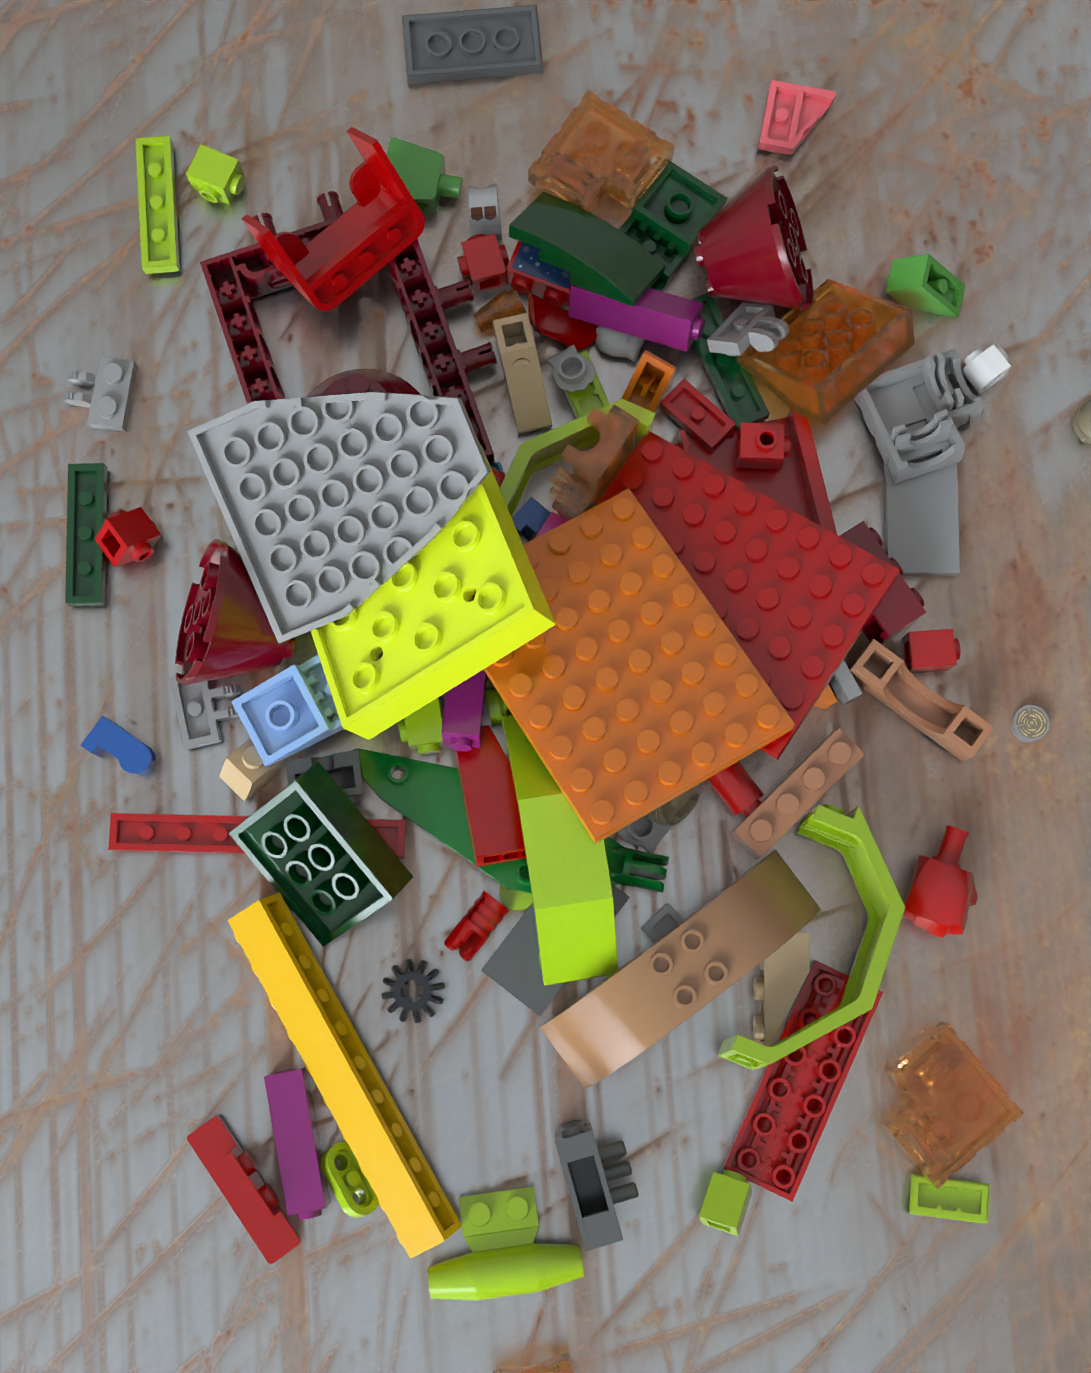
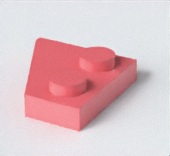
(791, 115)

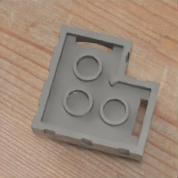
(918, 414)

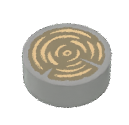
(1030, 723)

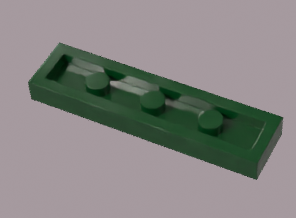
(729, 378)
(84, 520)

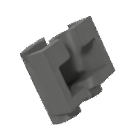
(341, 766)

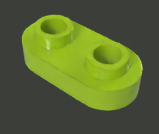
(348, 1180)

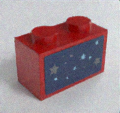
(534, 276)

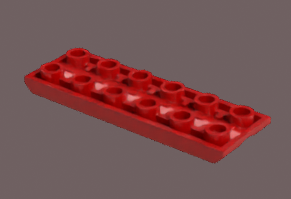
(797, 1090)

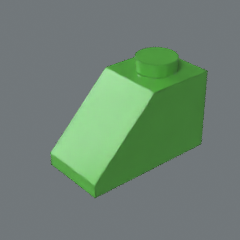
(925, 286)

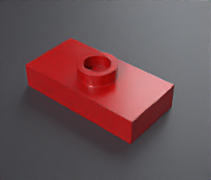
(697, 415)

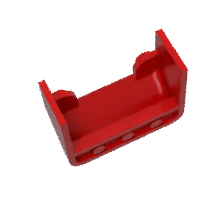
(357, 241)

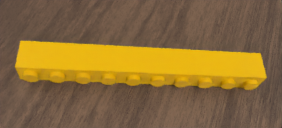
(345, 1075)

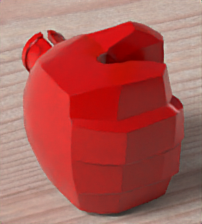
(941, 889)

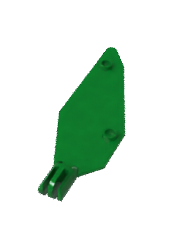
(435, 802)

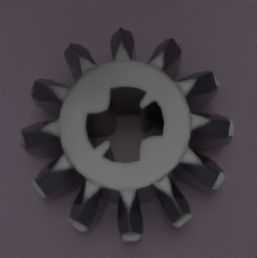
(407, 1002)

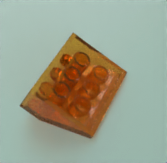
(832, 350)

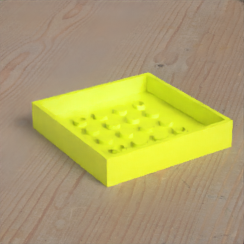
(429, 624)

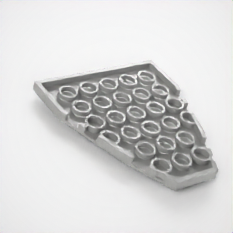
(336, 493)

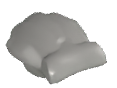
(618, 343)
(572, 370)
(644, 833)

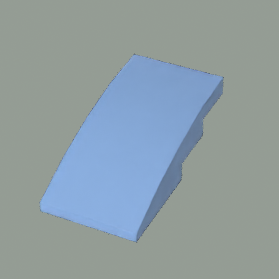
(289, 711)

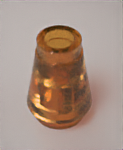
(501, 306)

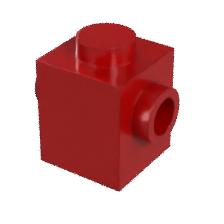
(484, 262)
(761, 446)
(128, 536)

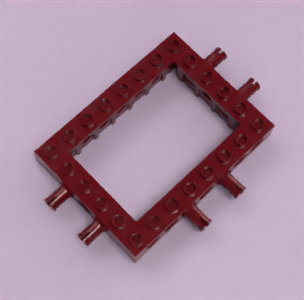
(249, 273)

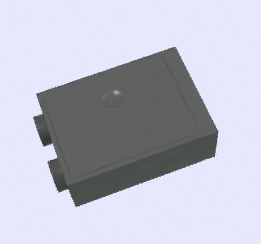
(588, 1181)

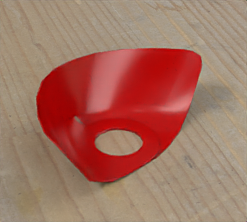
(556, 324)

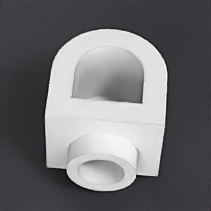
(986, 367)

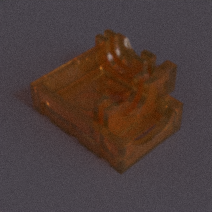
(600, 154)
(594, 468)
(950, 1105)

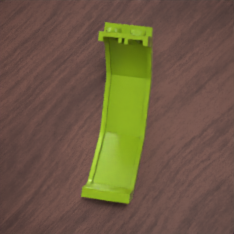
(547, 449)
(565, 873)
(884, 911)

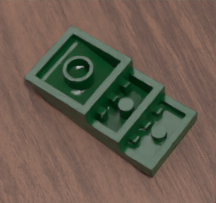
(669, 217)
(589, 248)

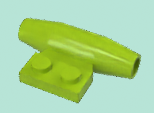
(503, 1255)

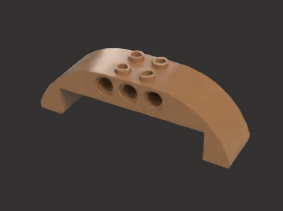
(682, 971)

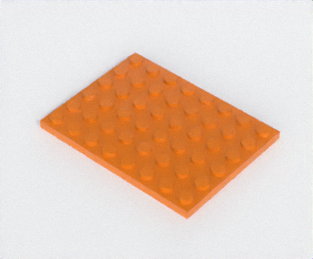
(636, 678)

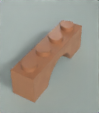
(945, 722)
(797, 794)

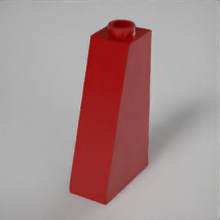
(490, 802)

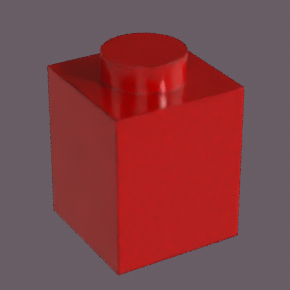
(930, 650)

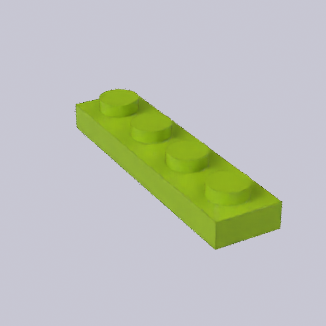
(157, 204)

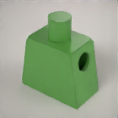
(423, 174)

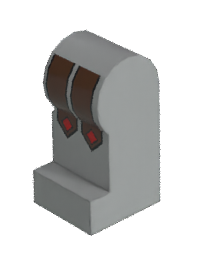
(484, 211)

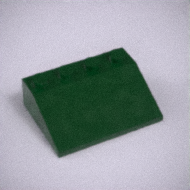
(321, 855)

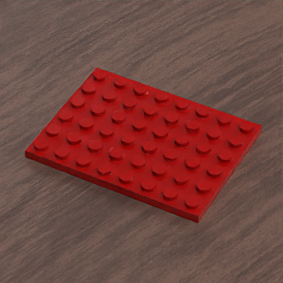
(771, 575)

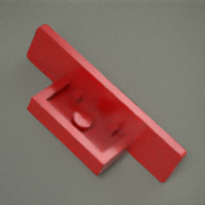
(244, 1190)

